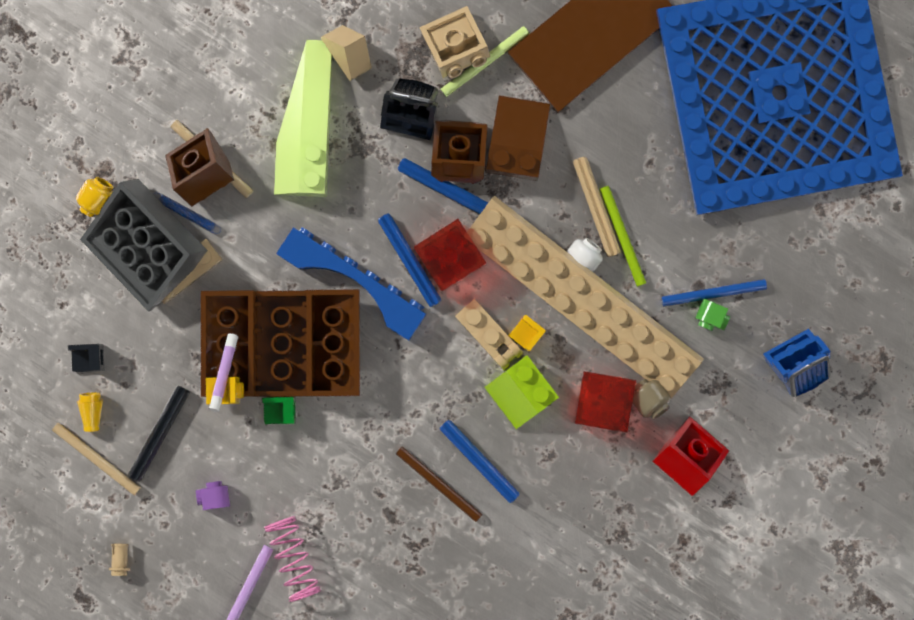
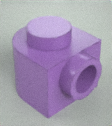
(213, 496)

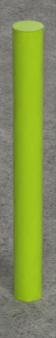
(622, 236)

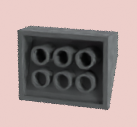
(142, 243)

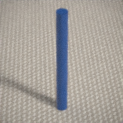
(714, 292)

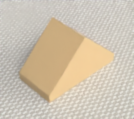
(348, 50)

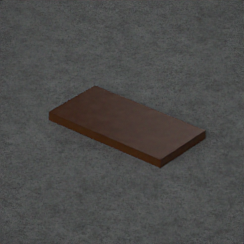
(583, 45)

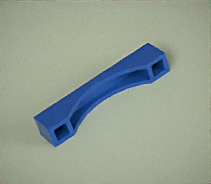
(305, 253)

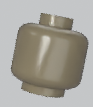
(651, 399)

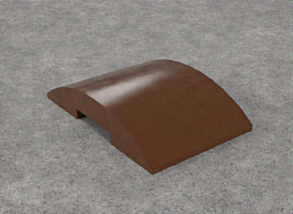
(285, 341)

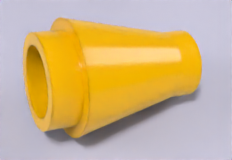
(90, 409)

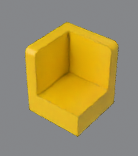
(527, 333)

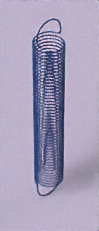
(203, 222)

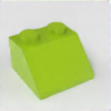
(521, 392)

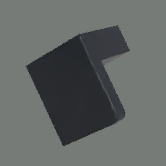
(87, 357)

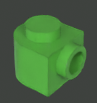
(712, 315)

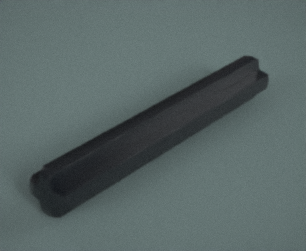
(158, 433)

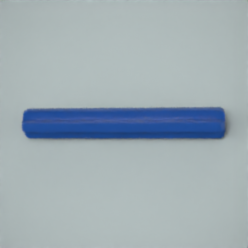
(445, 188)
(409, 260)
(479, 461)

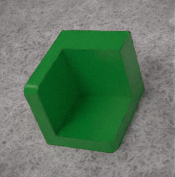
(279, 410)

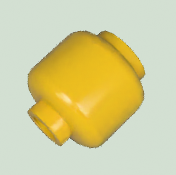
(93, 195)

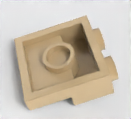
(455, 43)

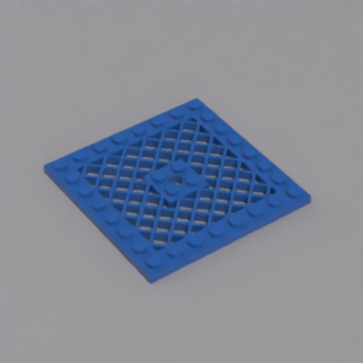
(870, 89)

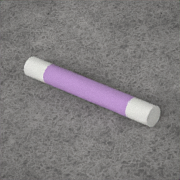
(223, 372)

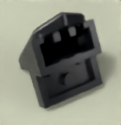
(410, 108)

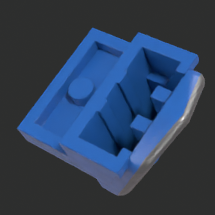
(800, 362)

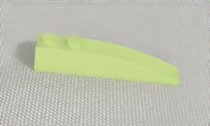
(304, 133)

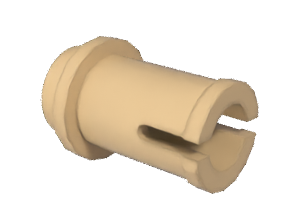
(119, 559)

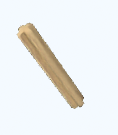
(596, 206)

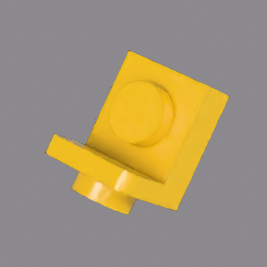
(233, 391)

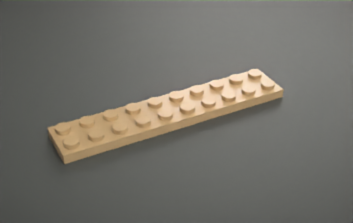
(583, 297)

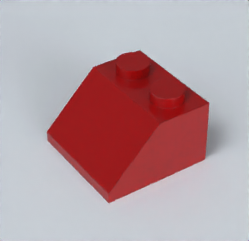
(691, 456)

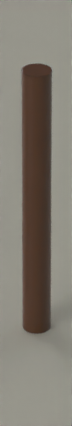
(439, 484)

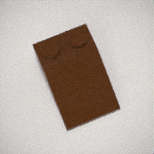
(518, 138)

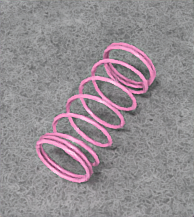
(308, 591)

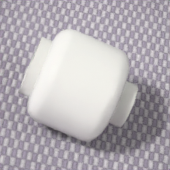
(586, 253)

